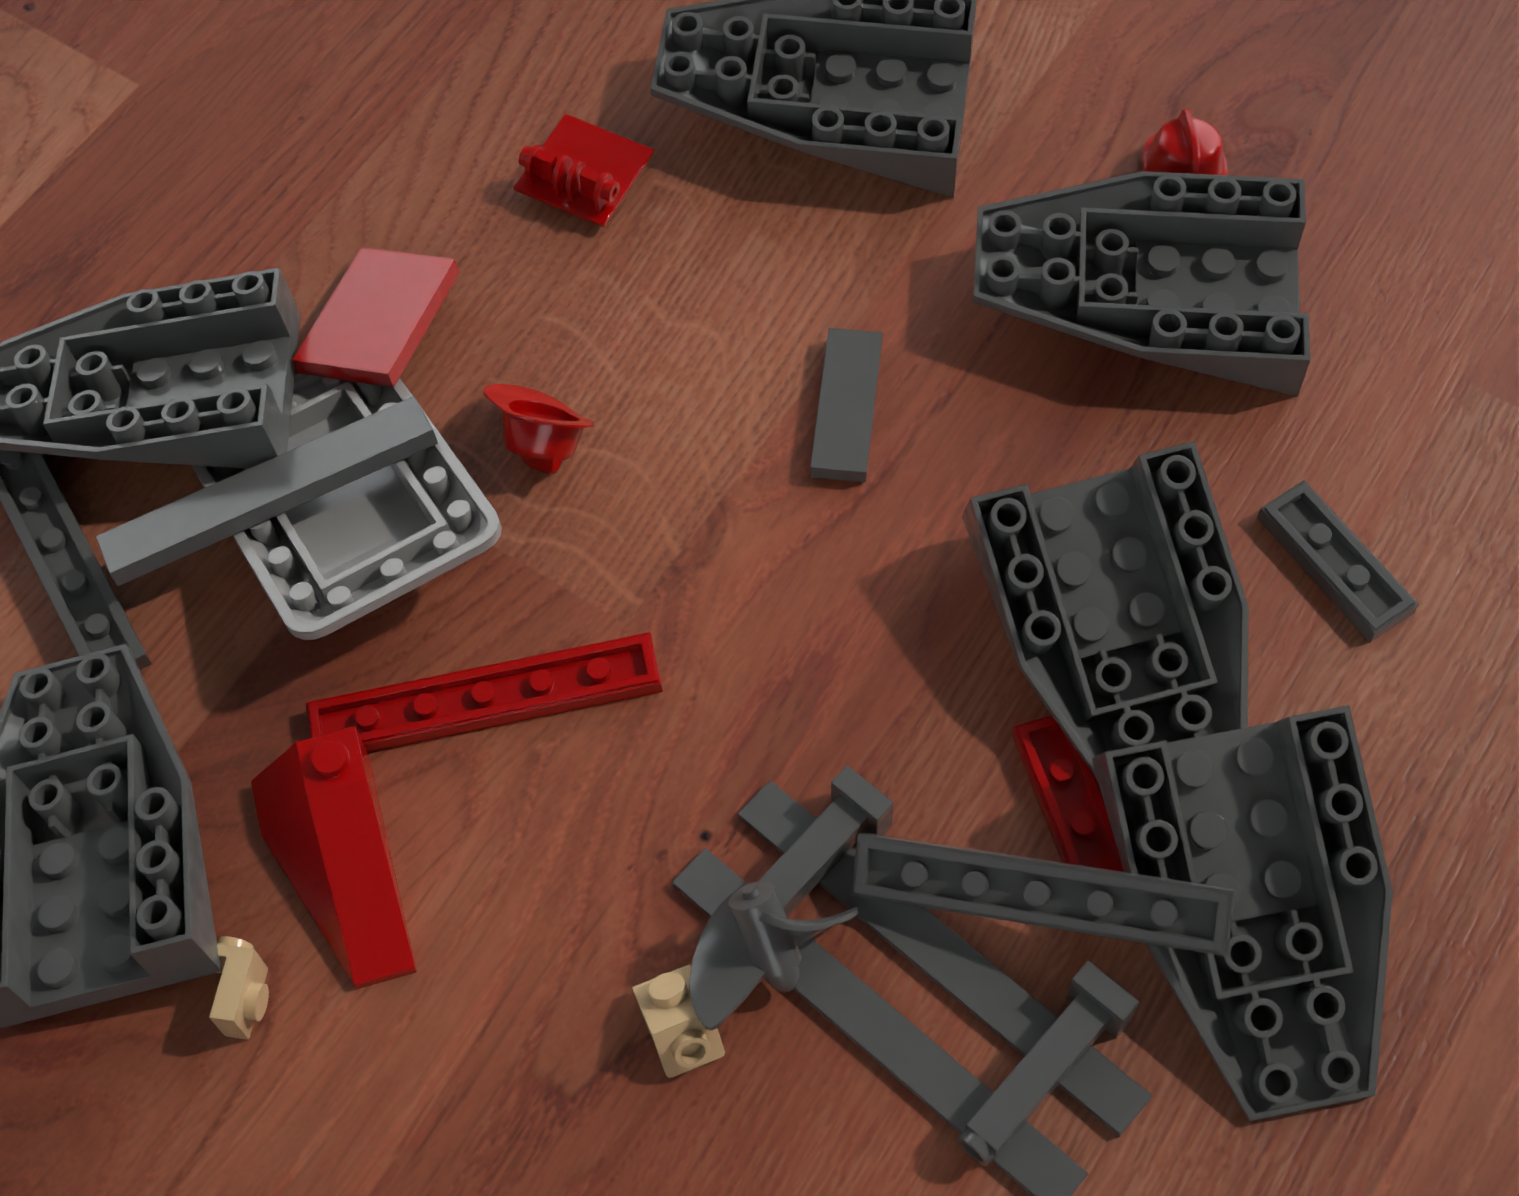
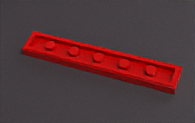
(492, 694)

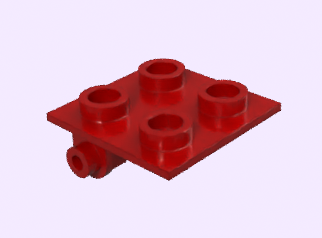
(582, 169)

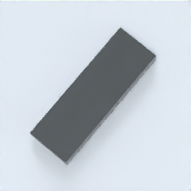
(846, 405)
(1337, 561)

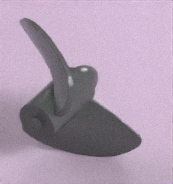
(745, 943)

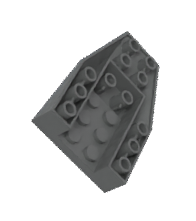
(830, 78)
(1159, 270)
(159, 376)
(1120, 602)
(1297, 836)
(95, 842)

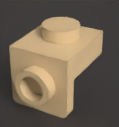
(241, 989)
(673, 1023)

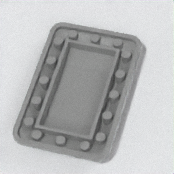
(370, 536)

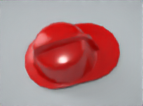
(1185, 147)
(537, 425)

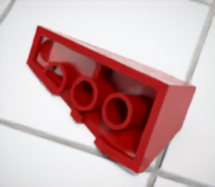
(331, 841)

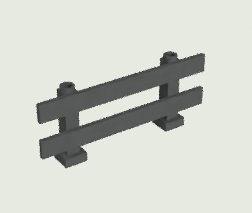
(1053, 1047)

